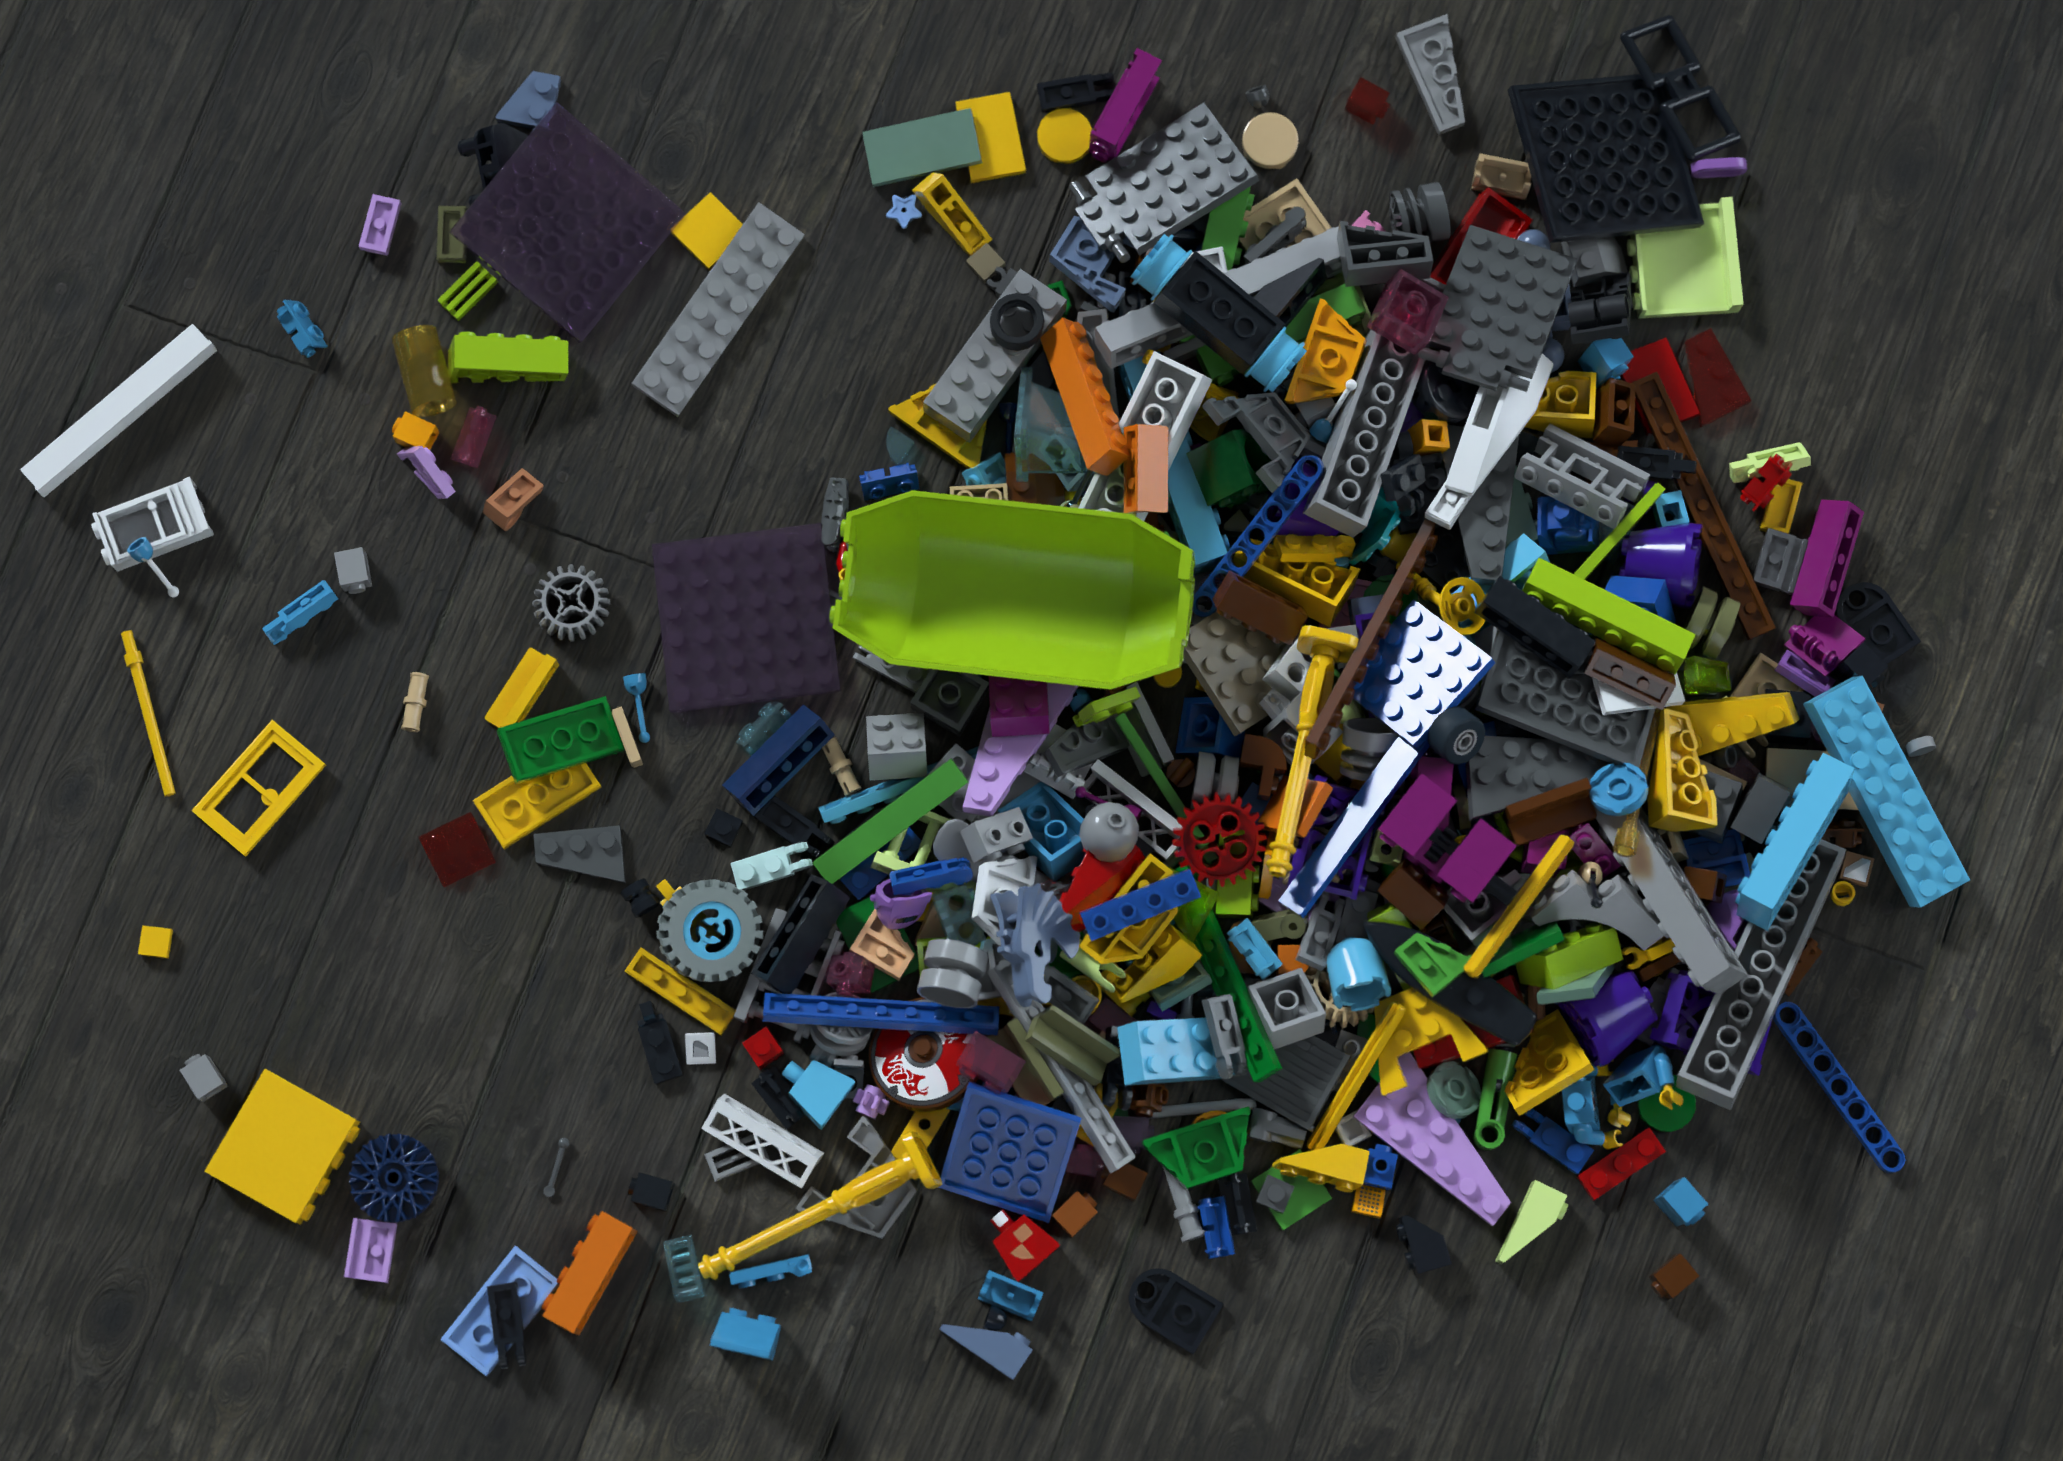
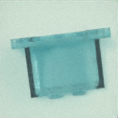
(1043, 432)

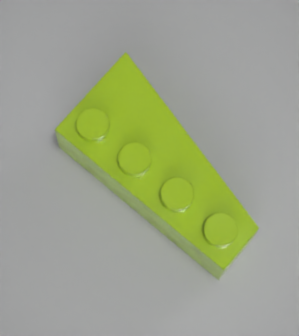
(507, 358)

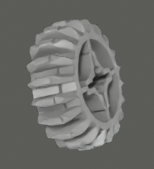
(551, 588)

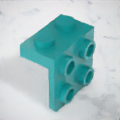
(1376, 534)

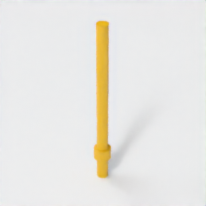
(134, 660)

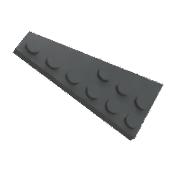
(1486, 515)
(1521, 768)

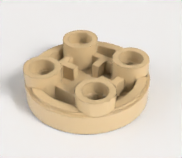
(1270, 141)

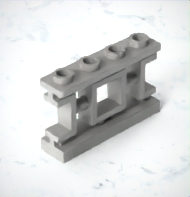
(1568, 453)

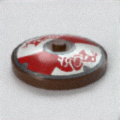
(919, 1067)

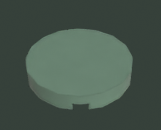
(1453, 1090)

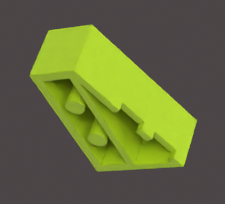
(1575, 957)

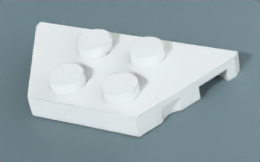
(999, 878)

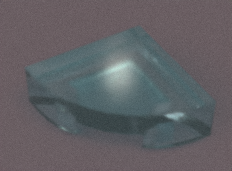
(898, 445)

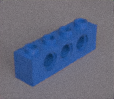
(1140, 904)

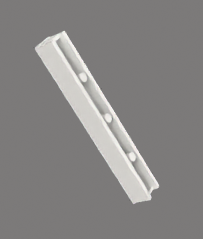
(118, 410)

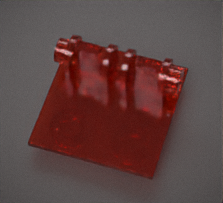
(457, 849)

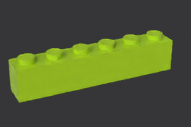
(1609, 616)

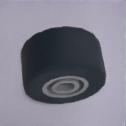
(1456, 735)

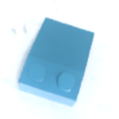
(1053, 829)
(746, 1335)

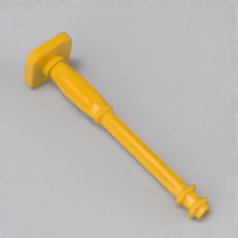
(1325, 649)
(860, 1191)

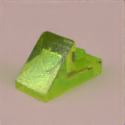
(1706, 675)

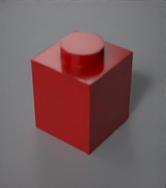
(763, 1048)

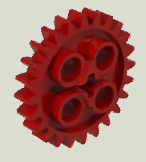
(1210, 814)

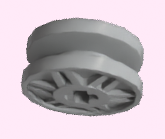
(840, 1039)

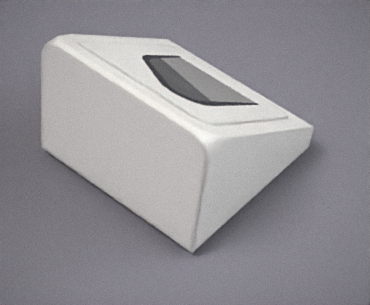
(700, 1048)

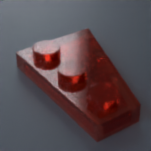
(1714, 378)

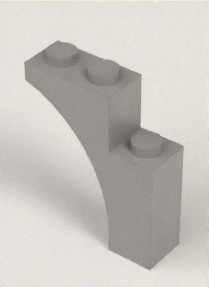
(1621, 907)

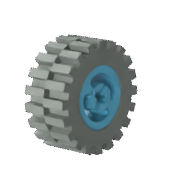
(690, 956)

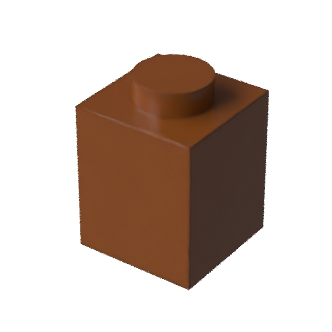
(1075, 1213)

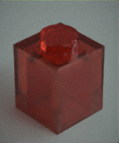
(1368, 101)

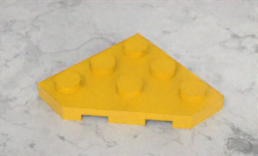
(1547, 1064)

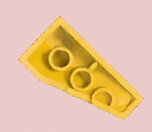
(1567, 404)
(1678, 785)

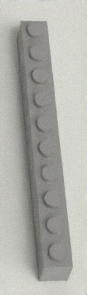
(1154, 328)

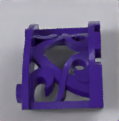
(1338, 800)
(1672, 1025)

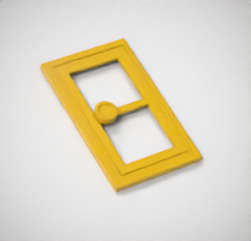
(276, 802)

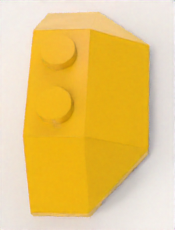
(1136, 939)

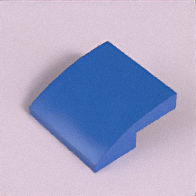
(1724, 858)

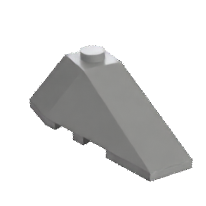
(1594, 259)

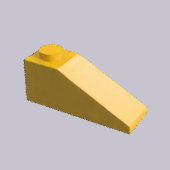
(951, 212)

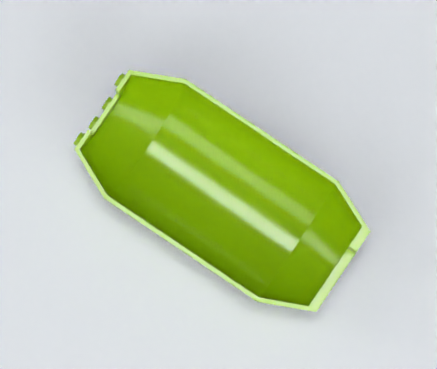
(1014, 589)

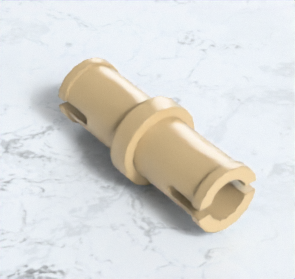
(414, 702)
(841, 767)

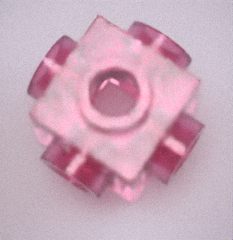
(850, 974)

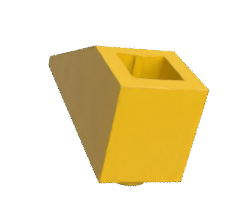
(1164, 962)
(1335, 1165)

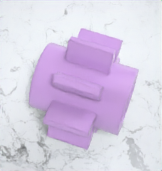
(870, 1101)

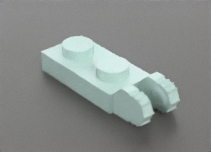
(769, 866)

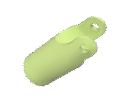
(1091, 967)

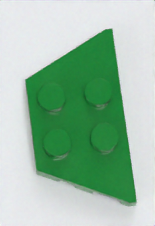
(1203, 1149)

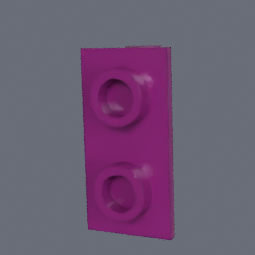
(1592, 848)

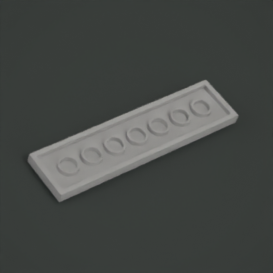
(717, 309)

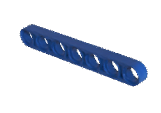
(1262, 522)
(1852, 1094)

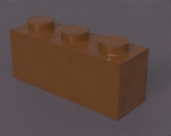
(1259, 608)

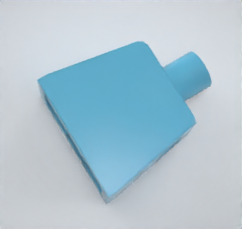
(817, 1090)

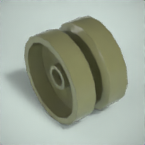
(1714, 625)

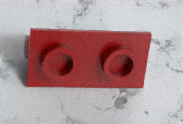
(1759, 491)

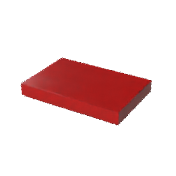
(1661, 359)

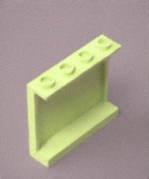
(1688, 268)

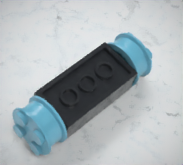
(1218, 312)

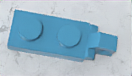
(300, 611)
(773, 1271)

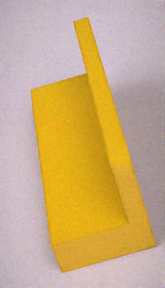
(522, 689)

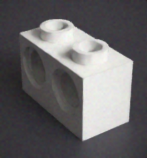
(1291, 664)

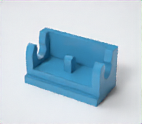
(1010, 1295)

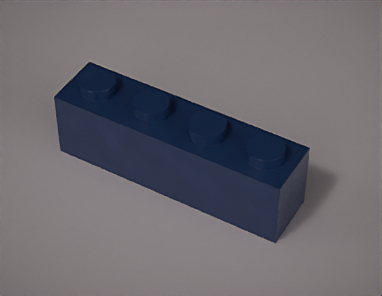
(778, 759)

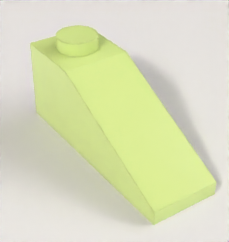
(1537, 1213)

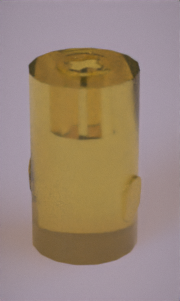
(424, 370)

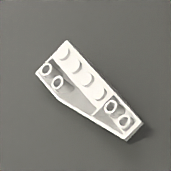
(1493, 427)

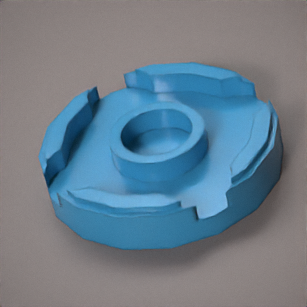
(1618, 789)

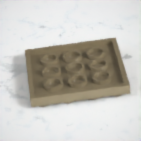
(1231, 668)

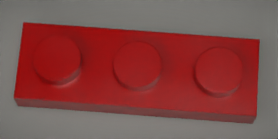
(1621, 1164)

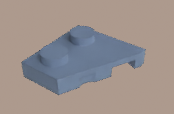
(531, 100)

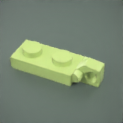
(1746, 469)

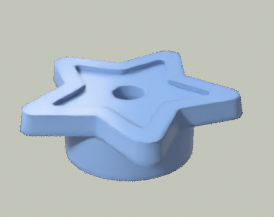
(900, 203)

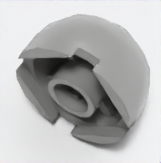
(1109, 831)

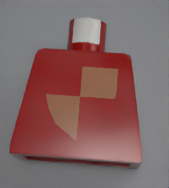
(1021, 1244)

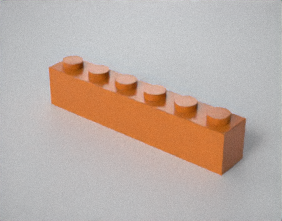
(1085, 397)

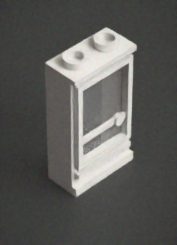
(165, 517)

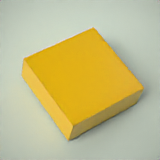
(155, 942)

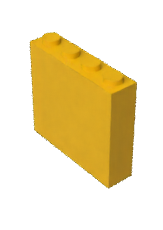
(283, 1147)

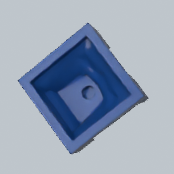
(1565, 528)

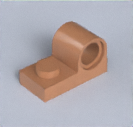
(508, 501)

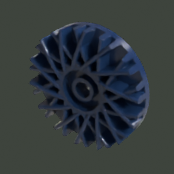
(416, 1181)

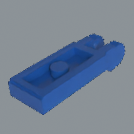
(931, 875)
(1555, 1141)

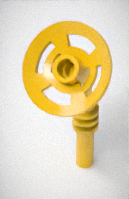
(1458, 606)

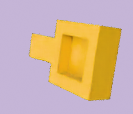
(1658, 949)

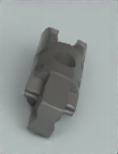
(834, 511)

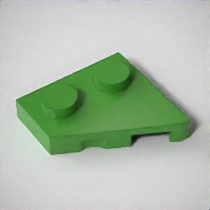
(1431, 963)

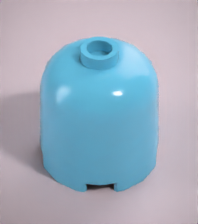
(1357, 974)

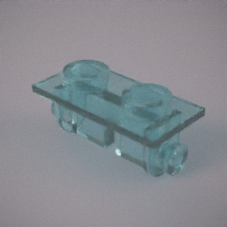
(755, 734)

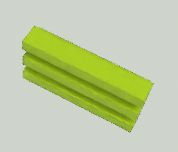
(465, 278)

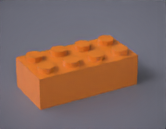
(589, 1272)

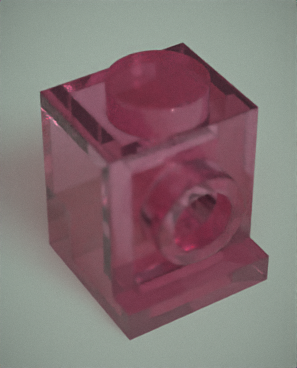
(1084, 1161)

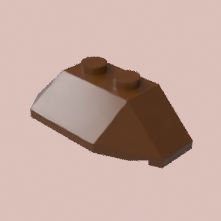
(1040, 488)

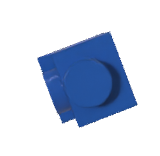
(1378, 1178)

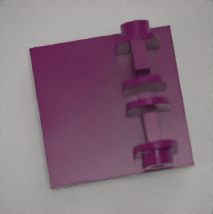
(1823, 642)

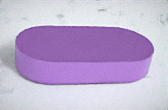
(1718, 167)

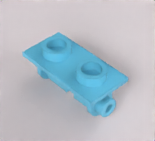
(1254, 948)

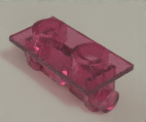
(473, 437)

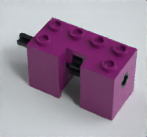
(1463, 866)

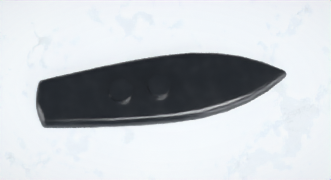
(1475, 1000)

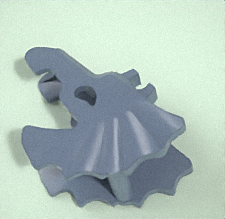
(1030, 921)

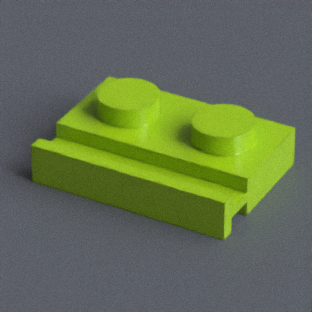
(1107, 706)

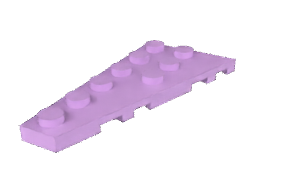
(1005, 757)
(1432, 1142)

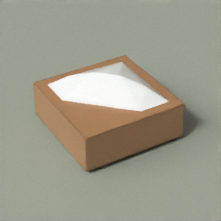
(1856, 869)

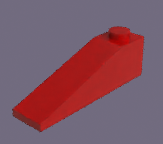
(1097, 883)

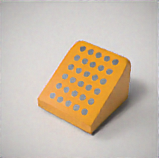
(1368, 1201)

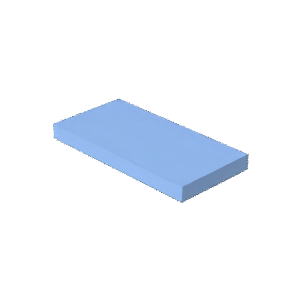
(472, 1331)

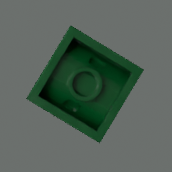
(1229, 468)

